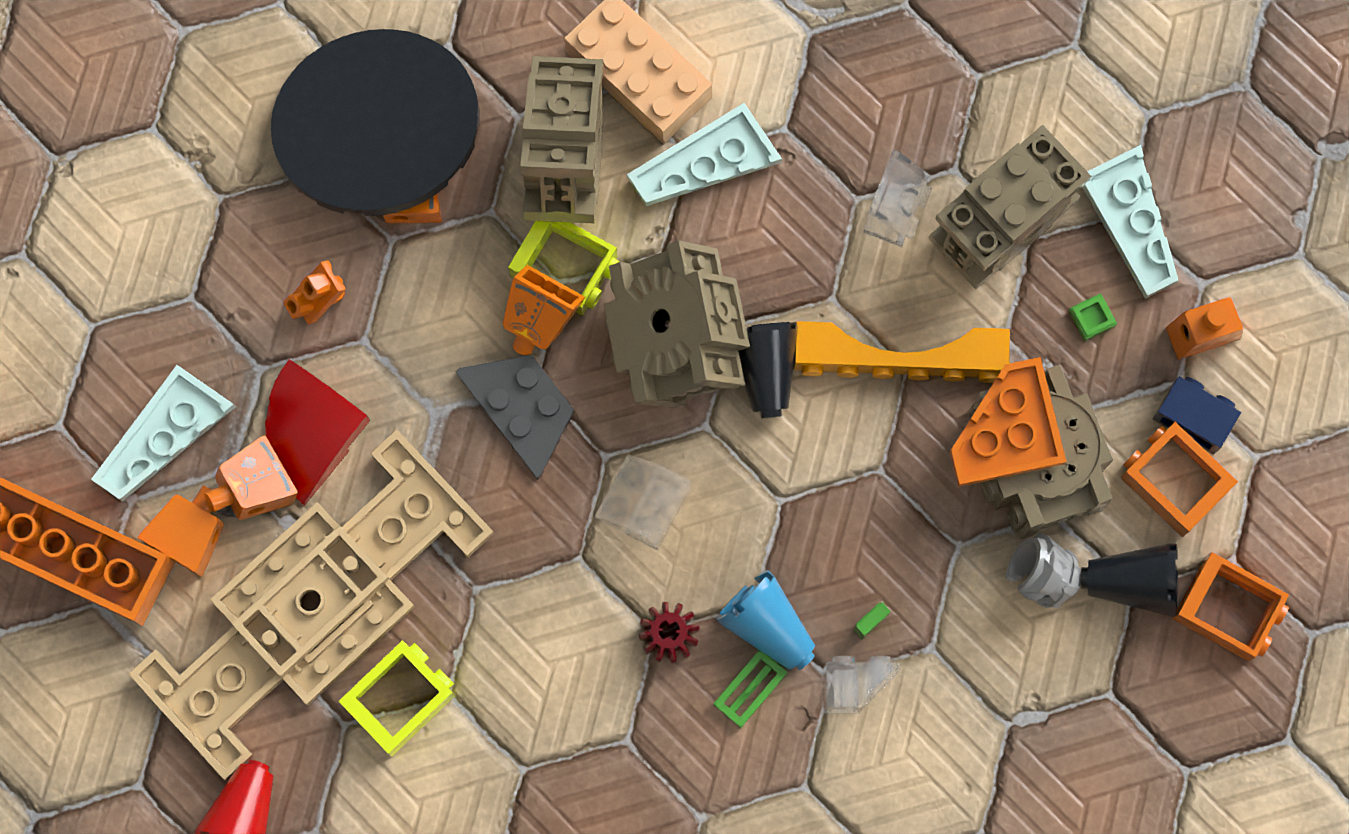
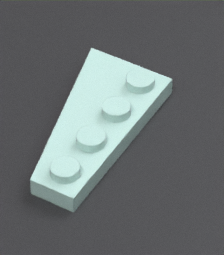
(709, 156)
(1128, 211)
(164, 429)

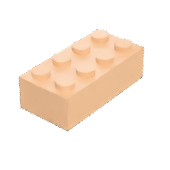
(640, 68)

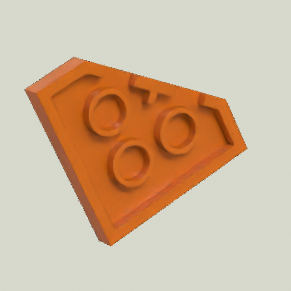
(1010, 429)

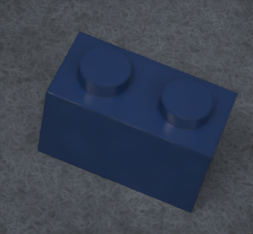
(1198, 413)

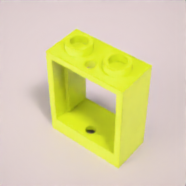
(538, 237)
(439, 680)

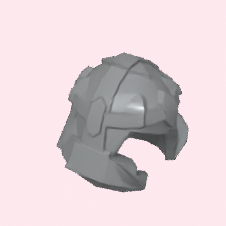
(1051, 571)

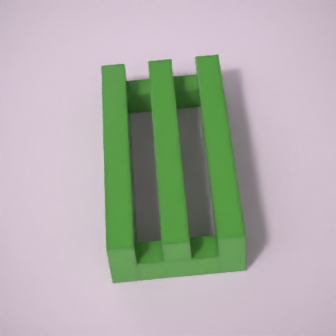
(730, 712)

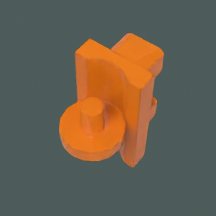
(315, 294)

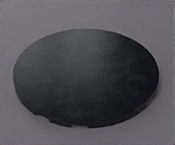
(375, 122)

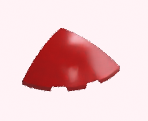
(310, 428)

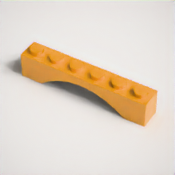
(828, 349)

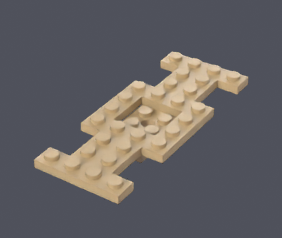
(276, 634)

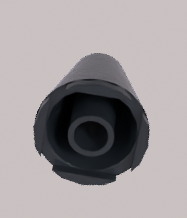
(769, 366)
(1136, 579)

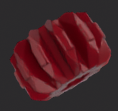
(670, 620)

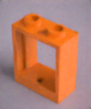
(1156, 500)
(1274, 613)

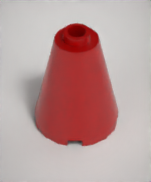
(242, 803)

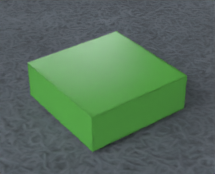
(1092, 317)
(871, 620)

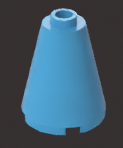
(769, 622)

